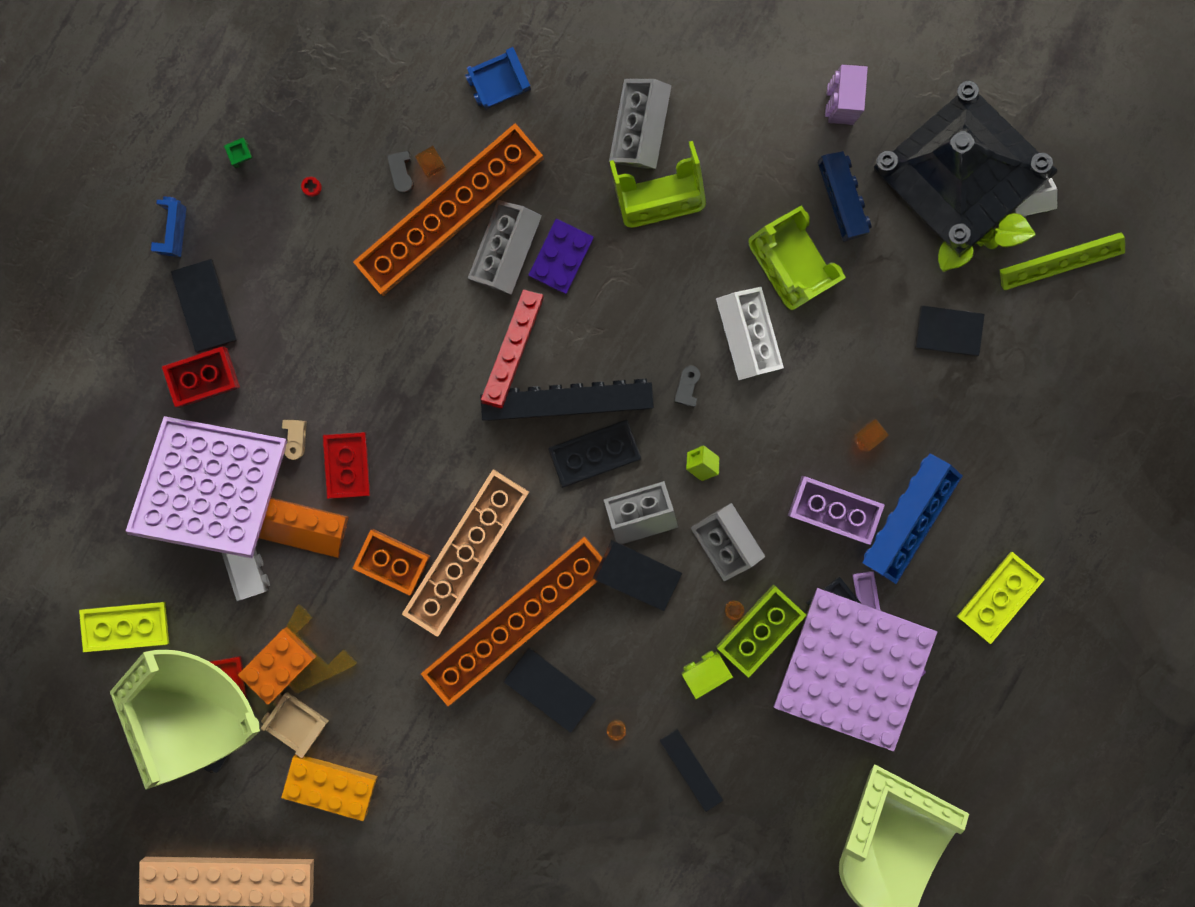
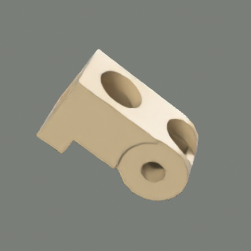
(296, 438)

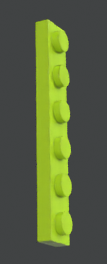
(1062, 261)

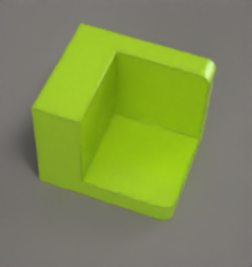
(702, 463)

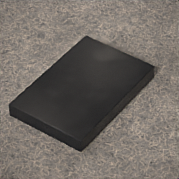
(949, 330)

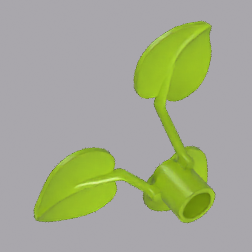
(1011, 232)

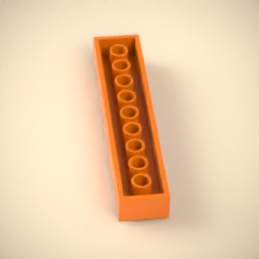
(448, 209)
(514, 622)

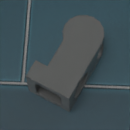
(399, 171)
(688, 379)

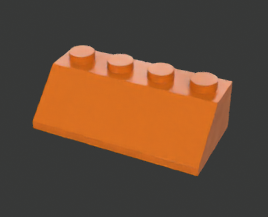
(304, 527)

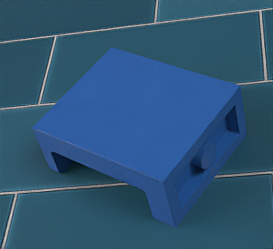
(498, 79)
(174, 228)

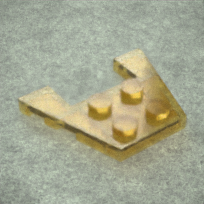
(318, 669)

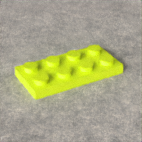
(1000, 597)
(124, 626)

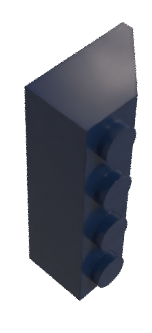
(843, 195)

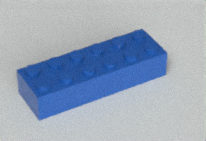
(912, 518)

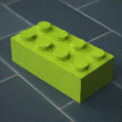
(761, 631)

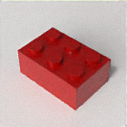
(200, 377)

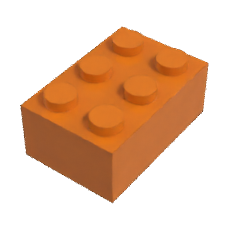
(391, 562)
(277, 665)

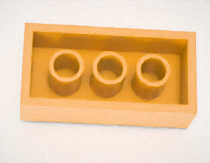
(329, 787)

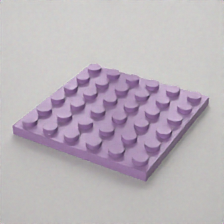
(207, 487)
(855, 669)

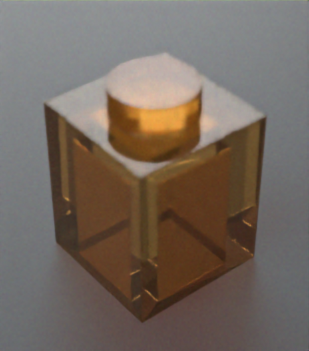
(430, 161)
(870, 435)

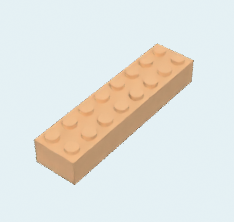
(465, 553)
(226, 881)

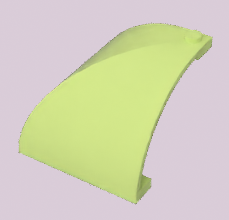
(180, 714)
(895, 841)

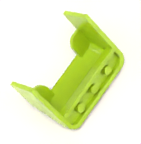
(661, 197)

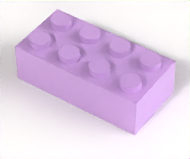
(846, 94)
(836, 510)

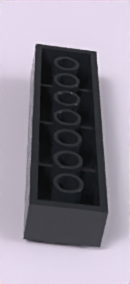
(572, 400)

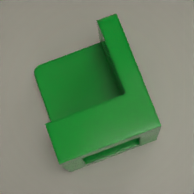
(238, 152)

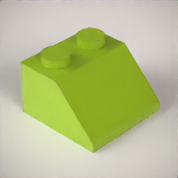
(706, 674)

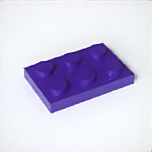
(561, 256)

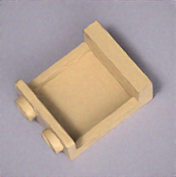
(294, 723)

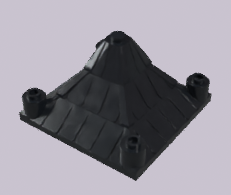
(965, 169)

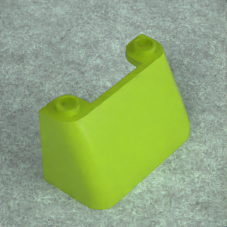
(793, 260)

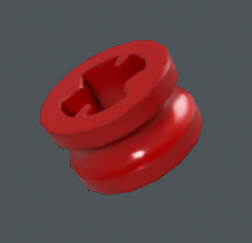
(316, 182)

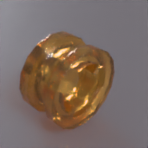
(734, 616)
(623, 729)

